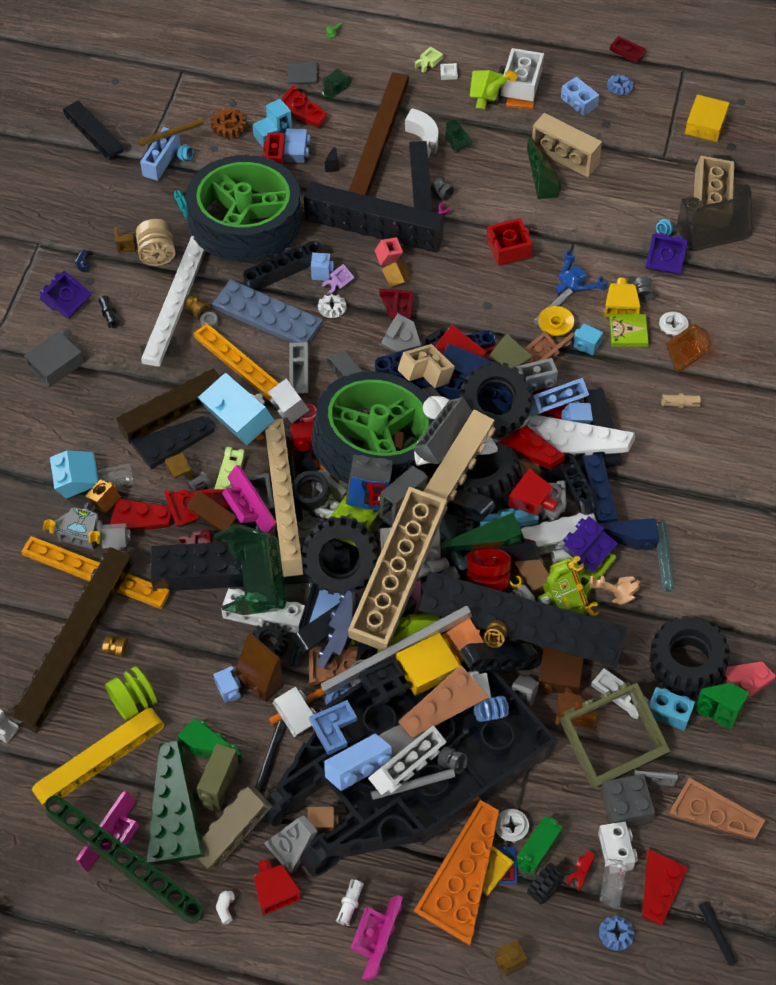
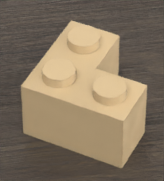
(426, 363)

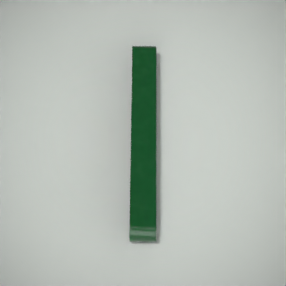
(128, 868)

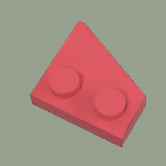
(749, 676)

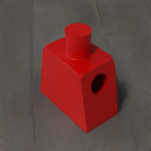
(532, 495)
(274, 887)

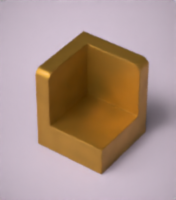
(124, 242)
(396, 273)
(178, 466)

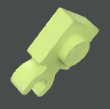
(429, 58)

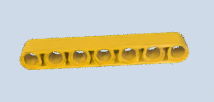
(99, 756)

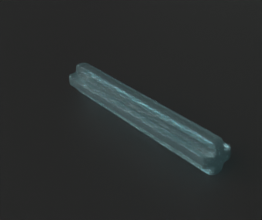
(664, 558)

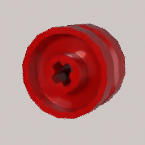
(489, 568)

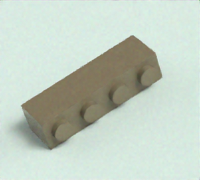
(233, 826)

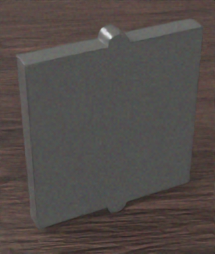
(302, 73)

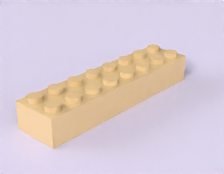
(397, 569)

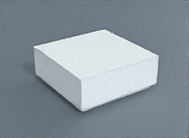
(448, 71)

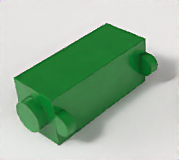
(539, 845)

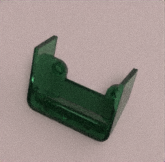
(260, 570)

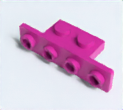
(247, 502)
(115, 824)
(373, 935)

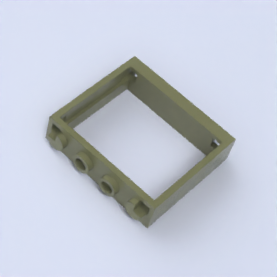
(647, 718)

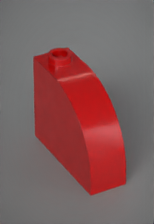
(458, 339)

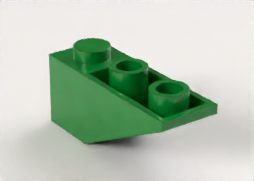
(201, 741)

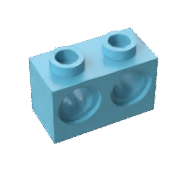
(668, 713)

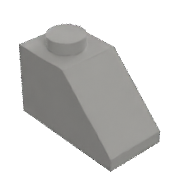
(526, 689)

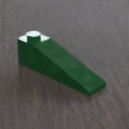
(543, 174)
(496, 533)

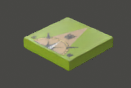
(628, 330)

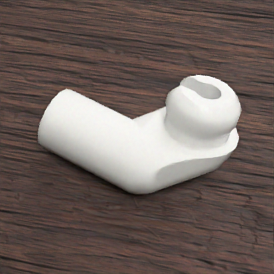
(222, 905)

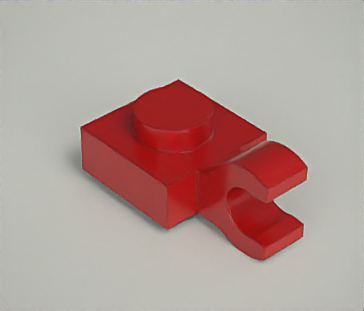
(583, 866)

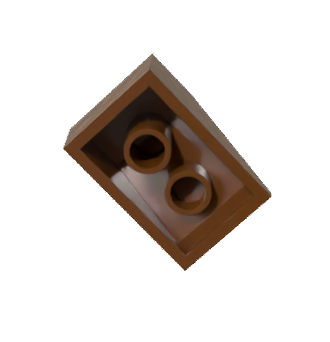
(259, 669)

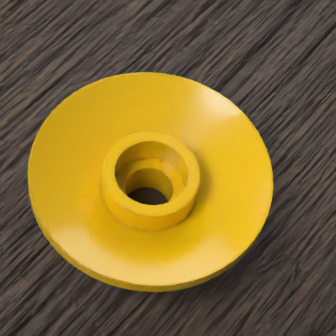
(556, 315)

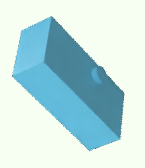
(236, 409)

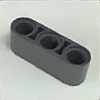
(342, 364)

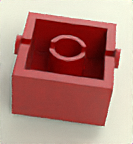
(509, 241)

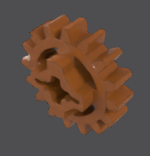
(228, 122)

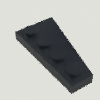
(171, 441)

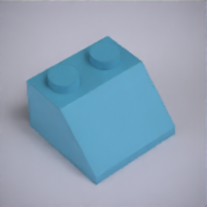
(74, 472)

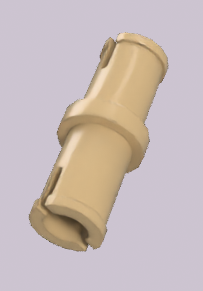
(680, 400)

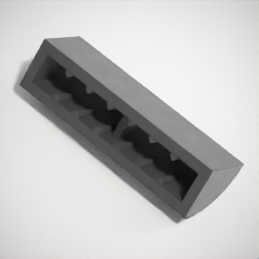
(443, 431)

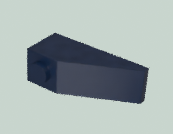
(633, 533)

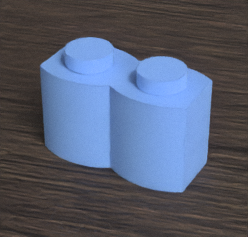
(296, 145)

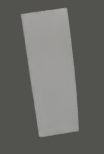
(299, 367)

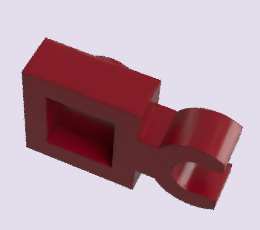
(204, 536)

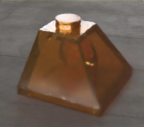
(688, 346)

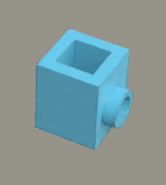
(587, 339)

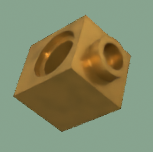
(103, 495)

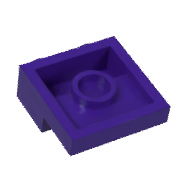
(666, 253)
(64, 294)
(589, 544)

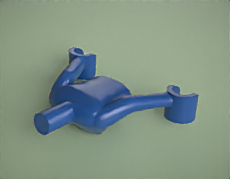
(575, 276)

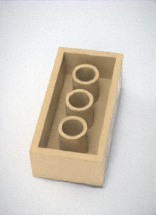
(567, 145)
(713, 180)

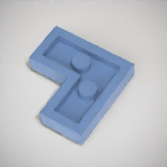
(328, 725)

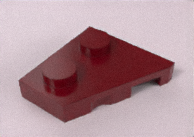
(397, 302)

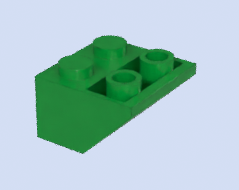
(722, 703)

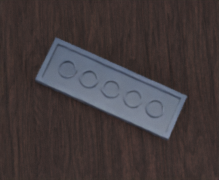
(267, 313)

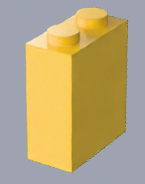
(707, 118)
(427, 663)

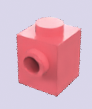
(388, 251)

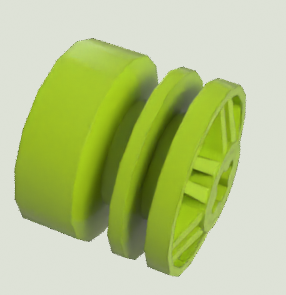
(130, 693)

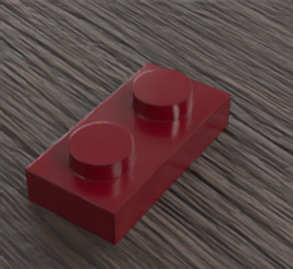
(627, 49)

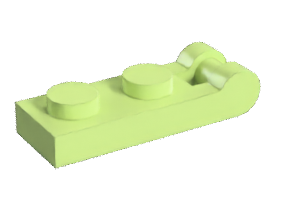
(228, 465)

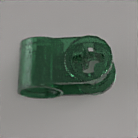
(335, 83)
(456, 136)

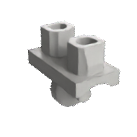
(337, 490)

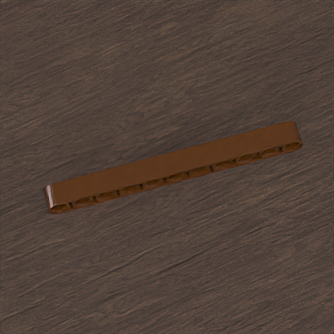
(379, 134)

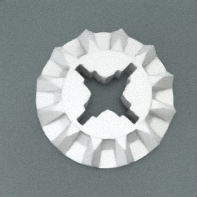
(338, 309)
(680, 321)
(327, 509)
(518, 819)

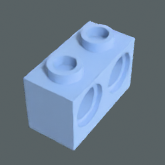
(579, 96)

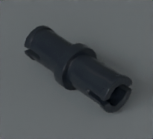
(108, 311)

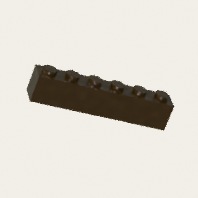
(166, 407)

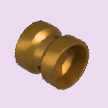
(195, 306)
(497, 629)
(115, 646)

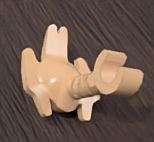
(622, 589)

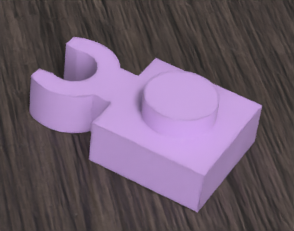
(339, 277)

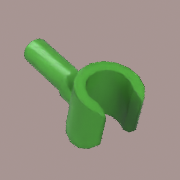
(331, 31)

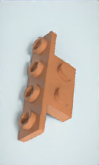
(545, 347)

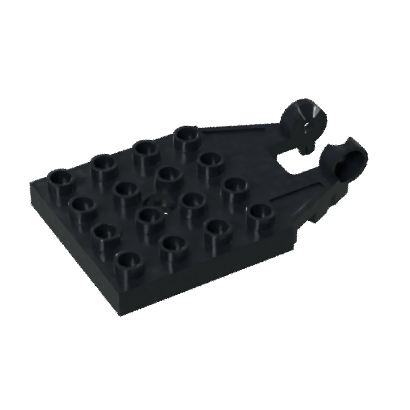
(495, 753)

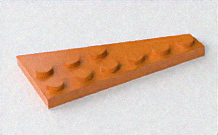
(458, 885)

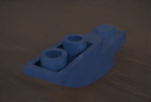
(341, 620)

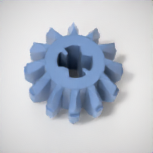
(491, 709)

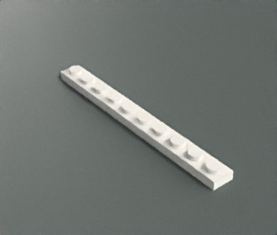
(173, 304)

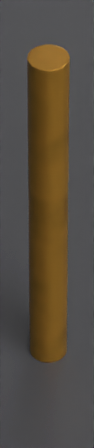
(144, 141)

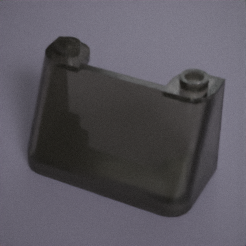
(716, 222)

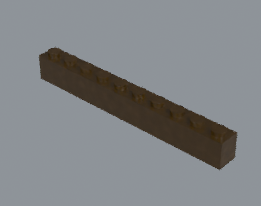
(72, 640)

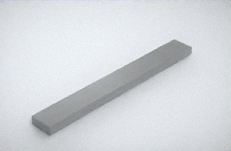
(438, 627)

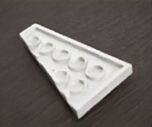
(580, 437)

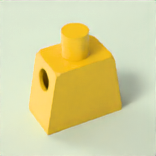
(622, 298)

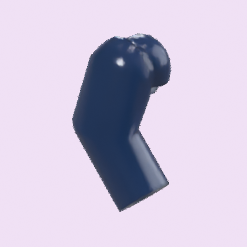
(81, 262)

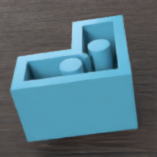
(277, 121)

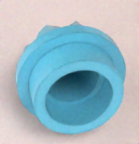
(185, 152)
(664, 226)

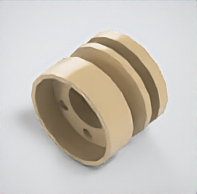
(155, 242)

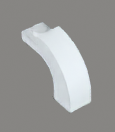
(424, 127)

